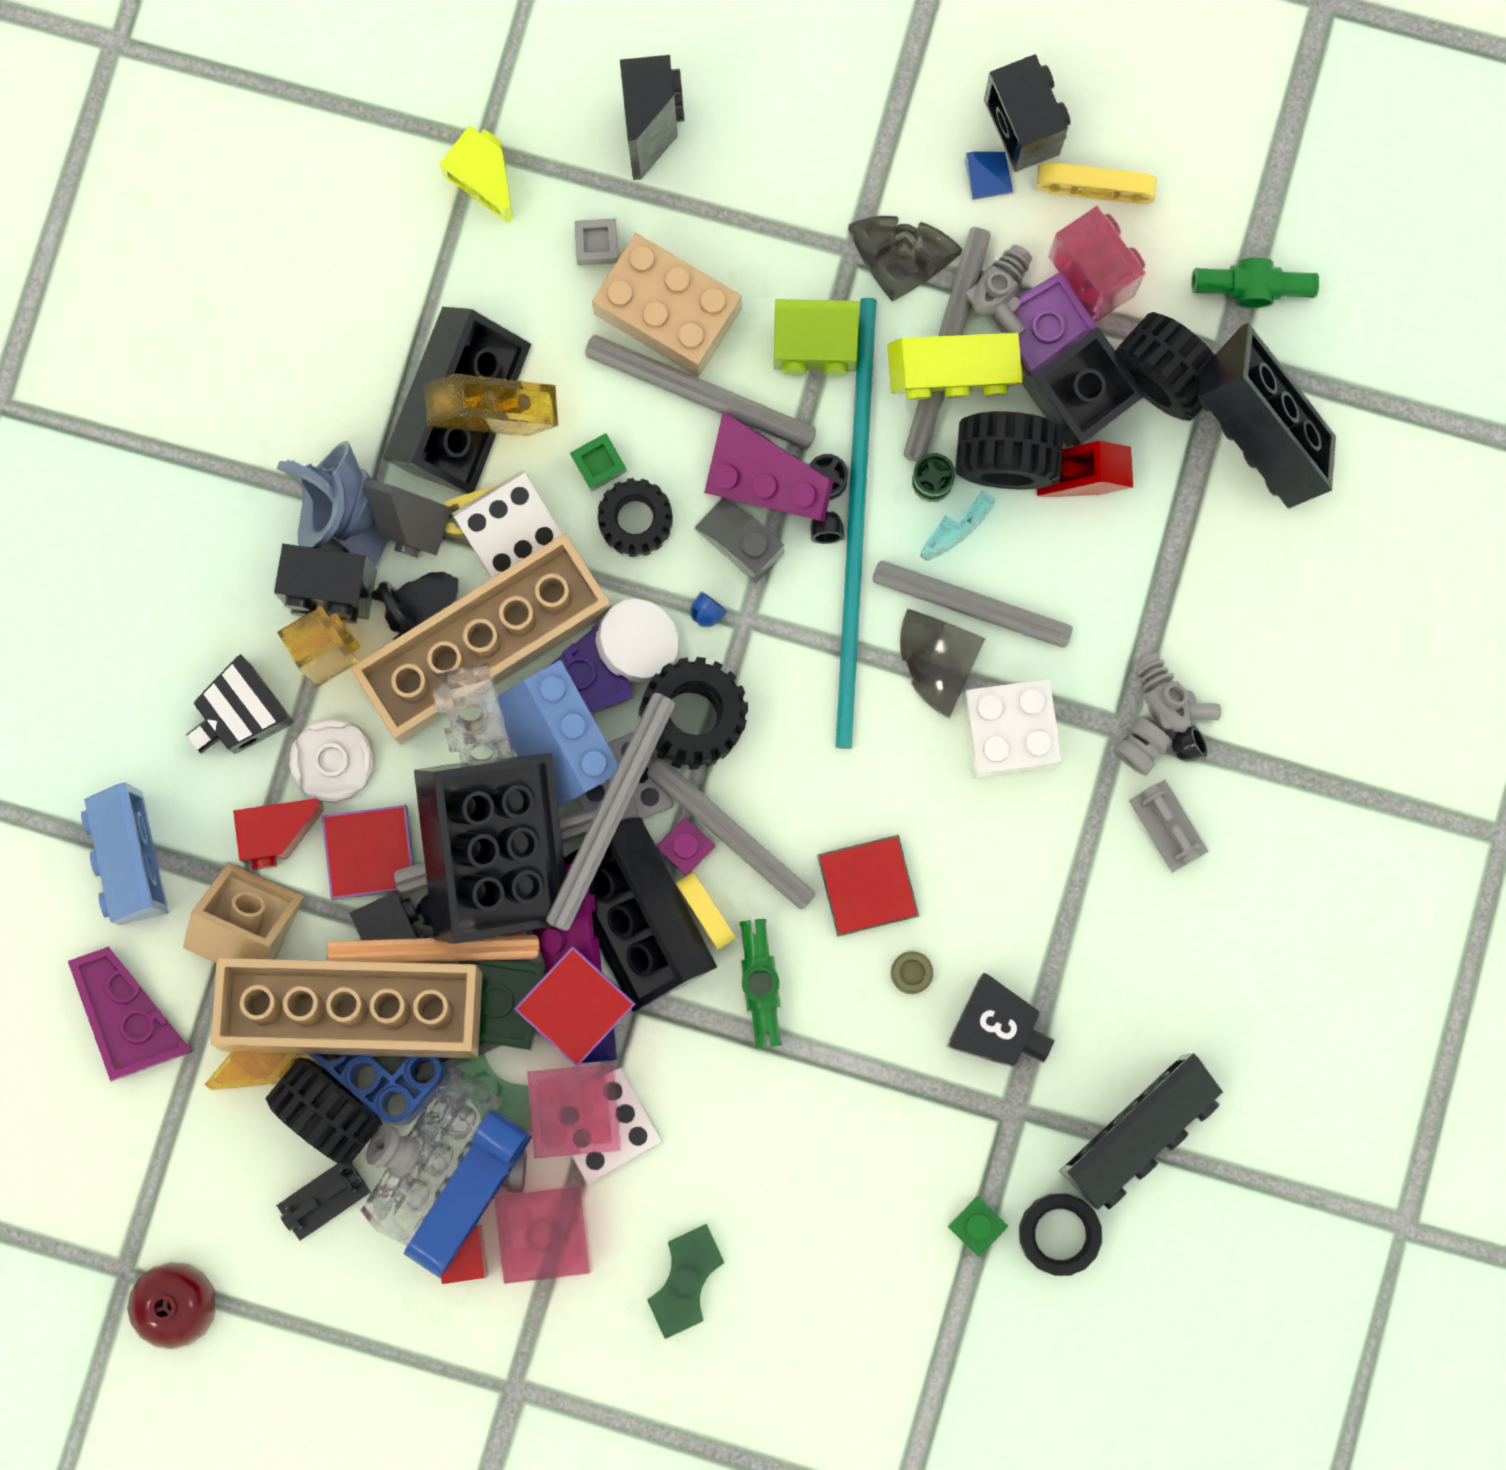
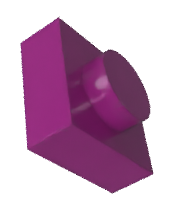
(685, 846)

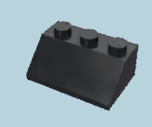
(651, 108)

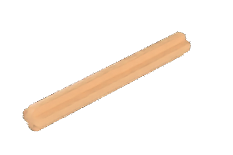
(430, 950)

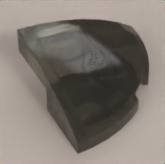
(902, 254)
(937, 658)

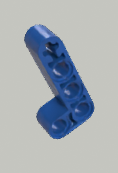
(386, 1083)
(468, 1193)

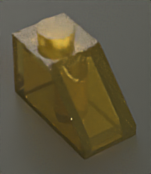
(251, 1070)

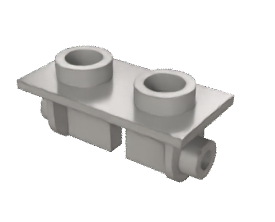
(1168, 825)

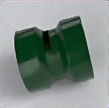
(933, 469)

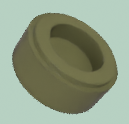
(911, 972)

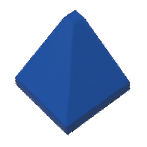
(988, 174)

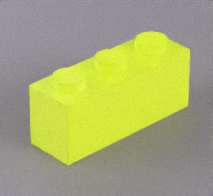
(954, 365)

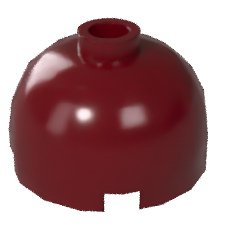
(190, 1301)

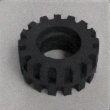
(628, 492)

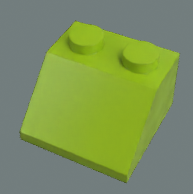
(816, 336)

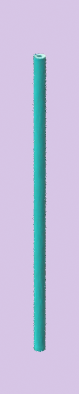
(856, 520)

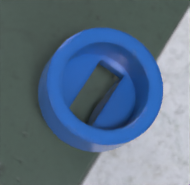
(706, 610)

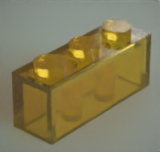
(491, 405)
(320, 645)

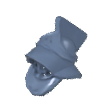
(336, 504)

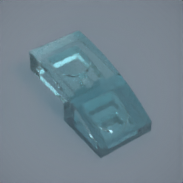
(950, 533)

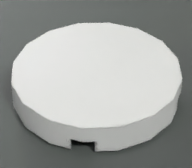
(636, 639)
(331, 760)

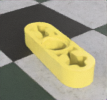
(1096, 183)

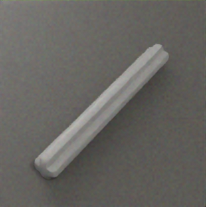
(972, 604)
(731, 833)

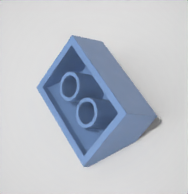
(551, 717)
(124, 855)

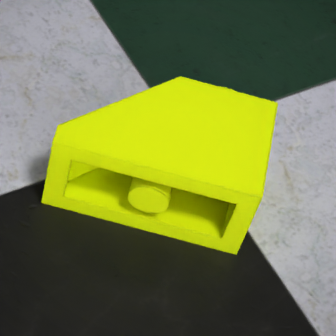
(480, 170)

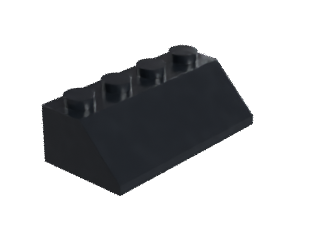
(463, 345)
(1269, 418)
(643, 919)
(1141, 1131)

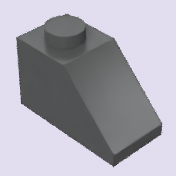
(407, 518)
(741, 539)

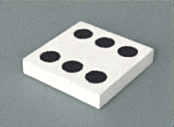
(507, 524)
(636, 1135)

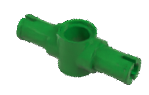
(1254, 282)
(759, 960)

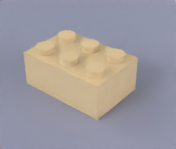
(667, 304)

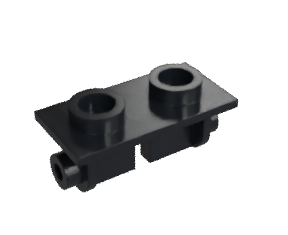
(322, 1199)

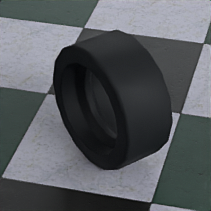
(1093, 1234)

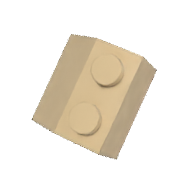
(241, 917)

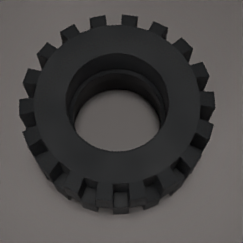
(1166, 364)
(1009, 450)
(720, 691)
(323, 1111)

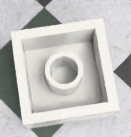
(1012, 729)

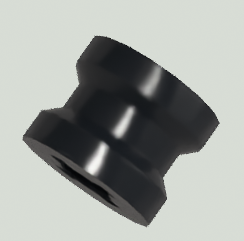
(835, 469)

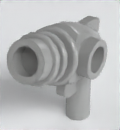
(998, 288)
(1168, 699)

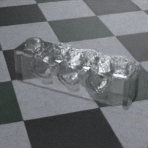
(472, 688)
(444, 1137)

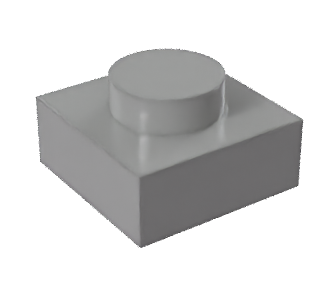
(596, 241)

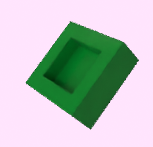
(598, 462)
(977, 1226)

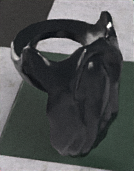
(416, 600)

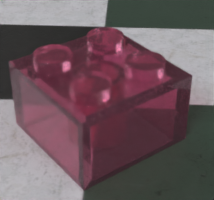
(1097, 262)
(574, 1110)
(543, 1234)

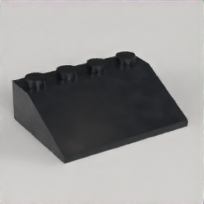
(490, 845)

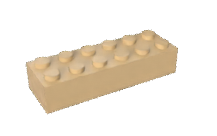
(500, 622)
(347, 1008)

